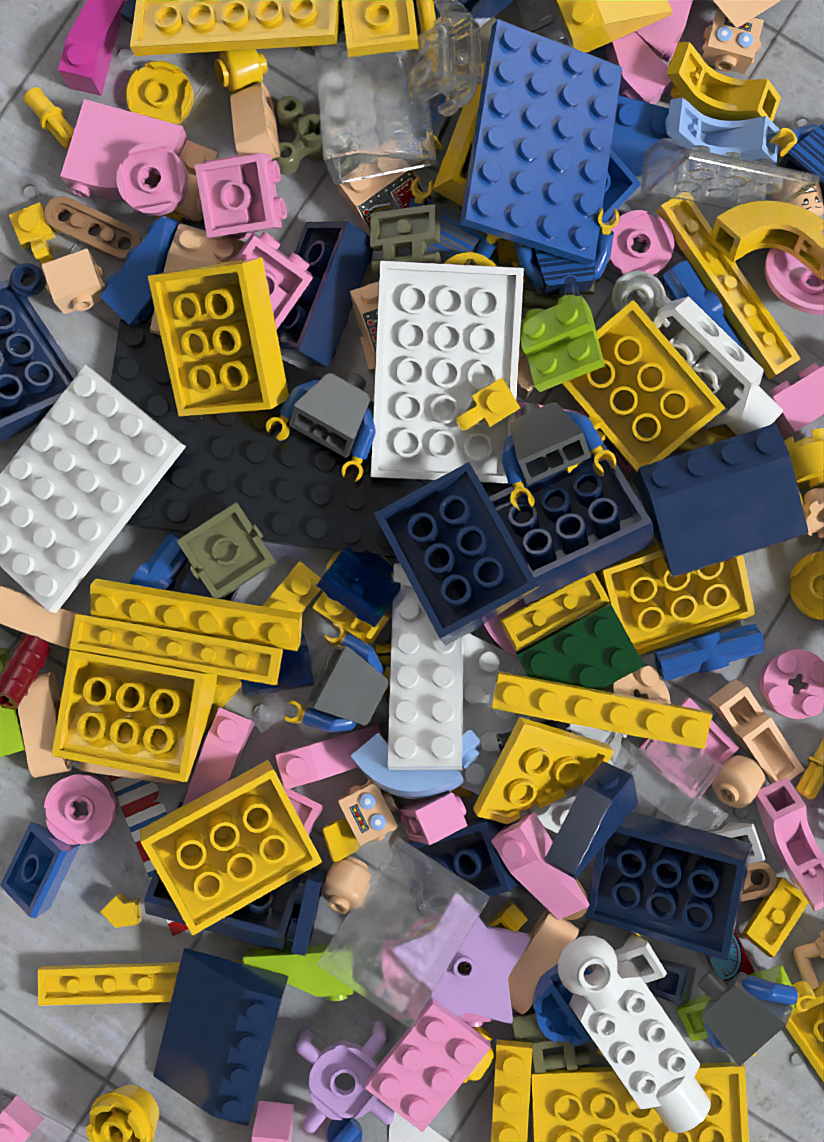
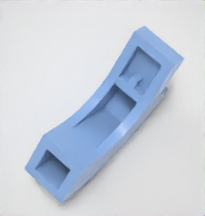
(745, 136)
(412, 784)

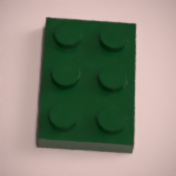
(584, 653)

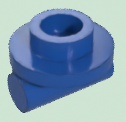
(344, 1131)

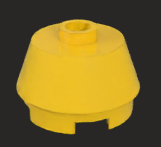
(808, 459)
(123, 1116)

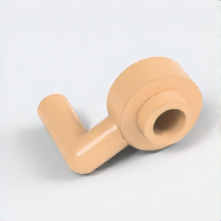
(802, 957)

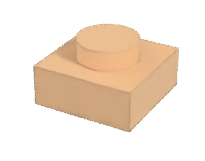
(196, 154)

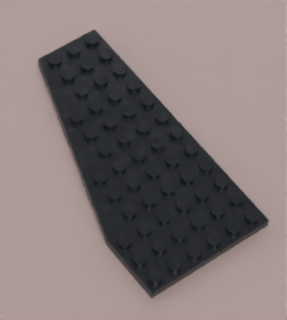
(283, 486)

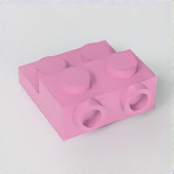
(240, 195)
(285, 275)

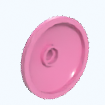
(794, 282)

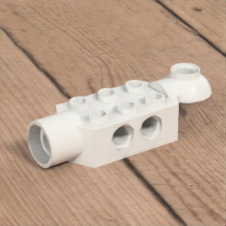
(708, 351)
(633, 1033)

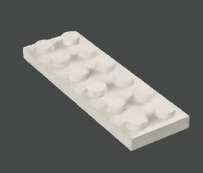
(423, 689)

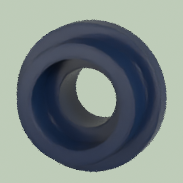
(22, 272)

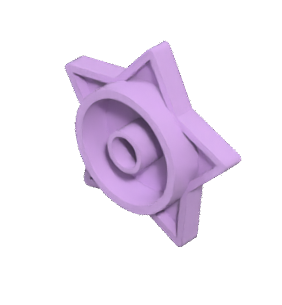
(485, 985)

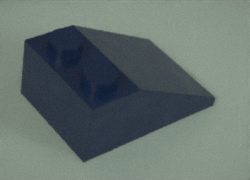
(473, 856)

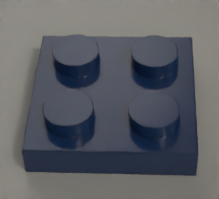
(303, 922)

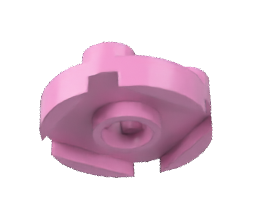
(136, 169)
(645, 228)
(779, 694)
(60, 809)

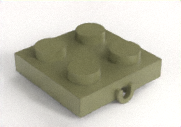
(226, 551)

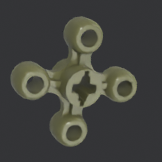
(308, 138)

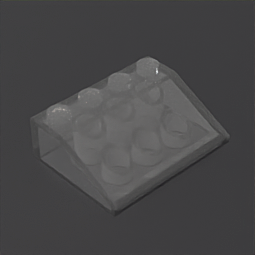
(368, 115)
(718, 178)
(403, 932)

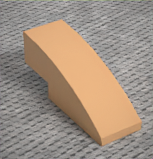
(755, 731)

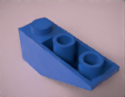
(129, 289)

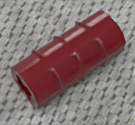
(22, 670)

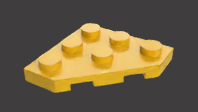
(537, 770)

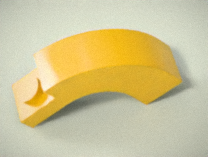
(718, 94)
(771, 226)

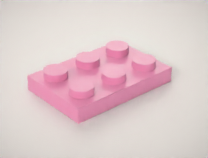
(427, 1065)

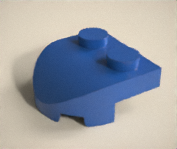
(636, 130)
(553, 1010)

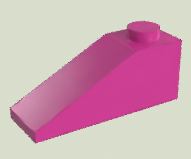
(91, 46)

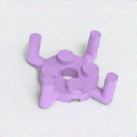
(337, 1059)

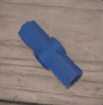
(683, 283)
(162, 567)
(709, 652)

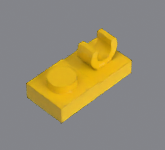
(338, 613)
(775, 917)

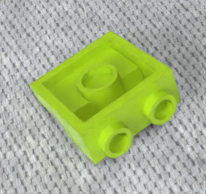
(560, 342)

